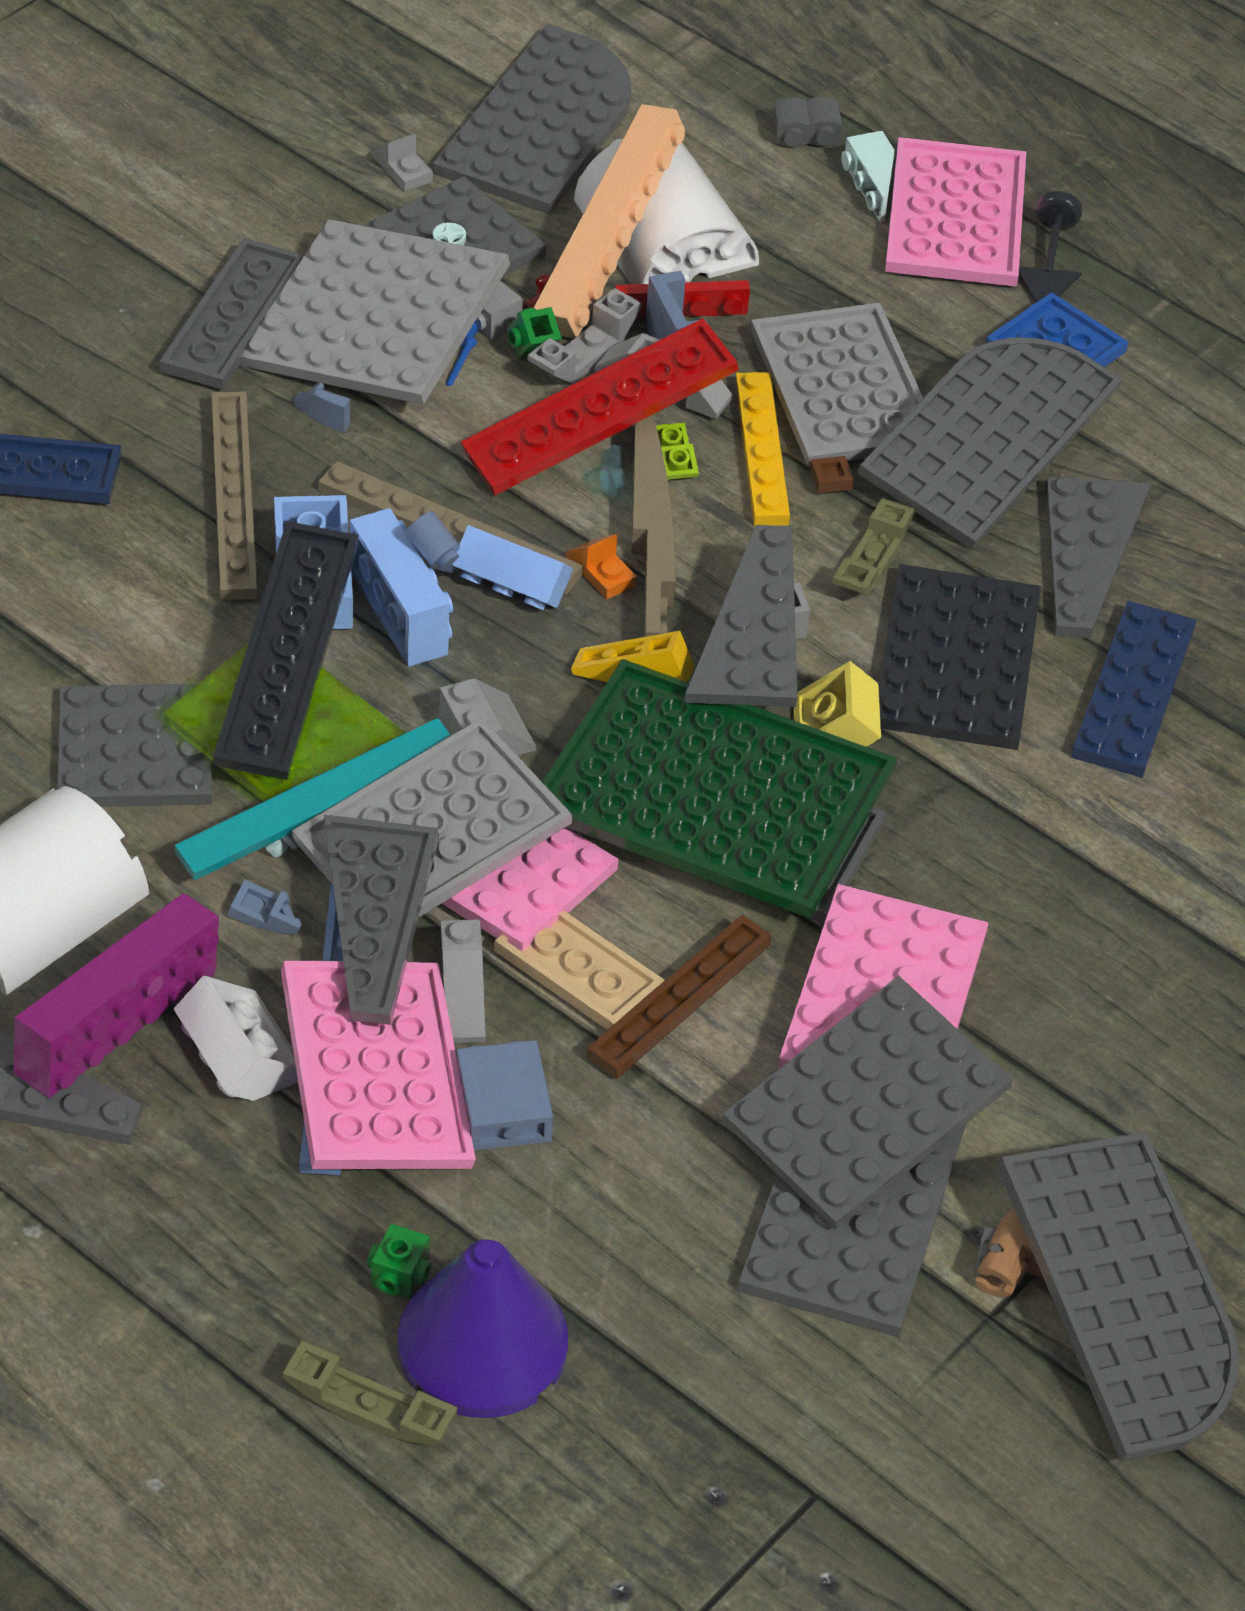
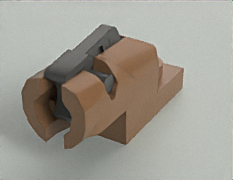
(1004, 1257)

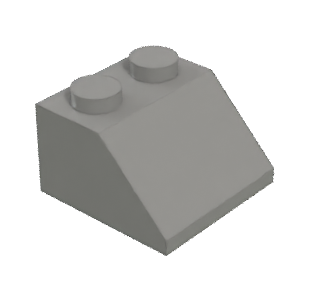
(471, 700)

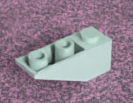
(870, 164)

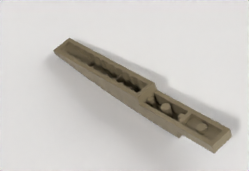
(653, 525)

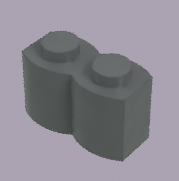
(807, 121)

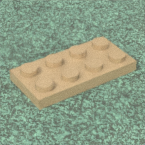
(583, 969)

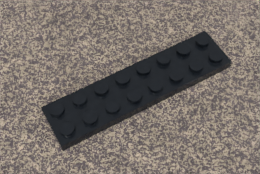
(286, 651)

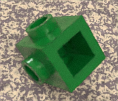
(531, 330)
(400, 1261)

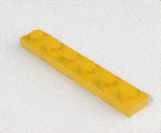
(762, 449)

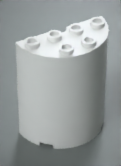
(682, 225)
(60, 881)

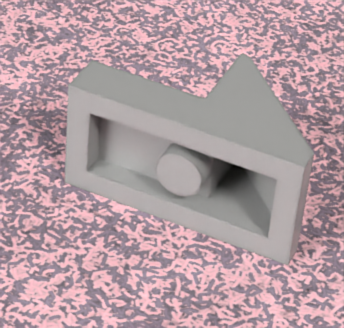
(403, 163)

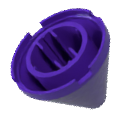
(483, 1334)

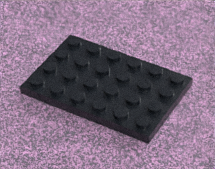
(958, 656)

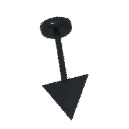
(1060, 212)

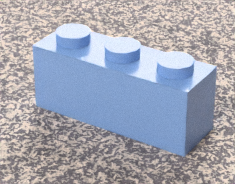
(512, 568)

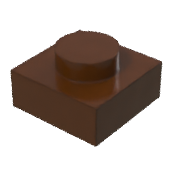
(831, 474)

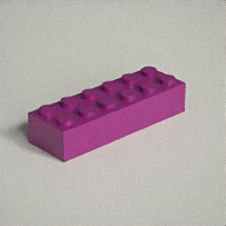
(115, 995)

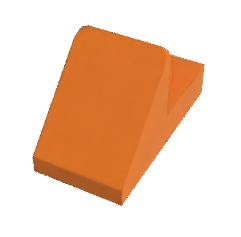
(603, 566)

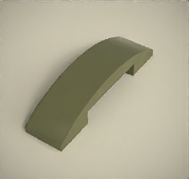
(876, 549)
(367, 1402)

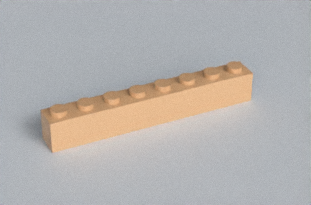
(611, 217)

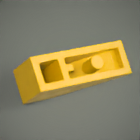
(659, 652)

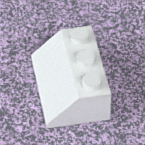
(237, 1039)

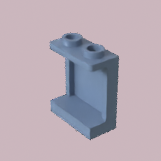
(665, 305)
(505, 1094)

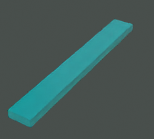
(298, 805)

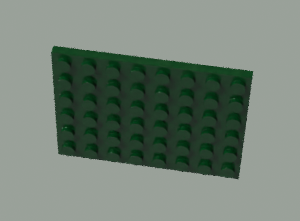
(717, 788)

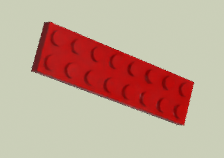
(599, 406)

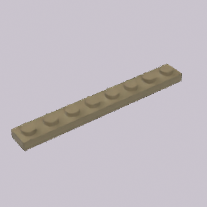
(374, 495)
(233, 496)

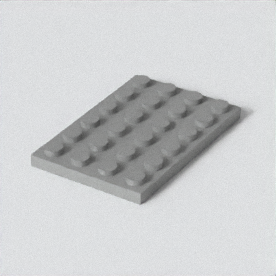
(837, 378)
(471, 791)

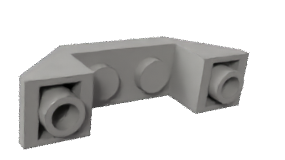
(609, 326)
(708, 401)

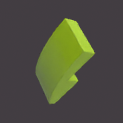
(677, 452)

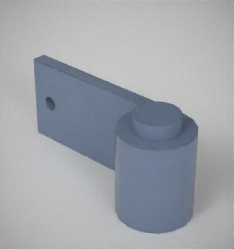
(434, 542)

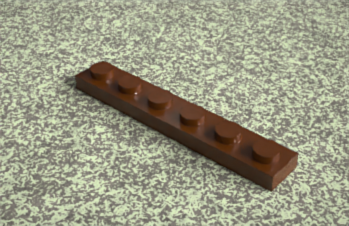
(678, 996)

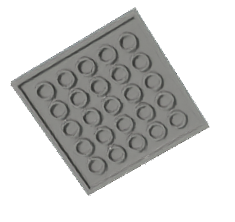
(375, 311)

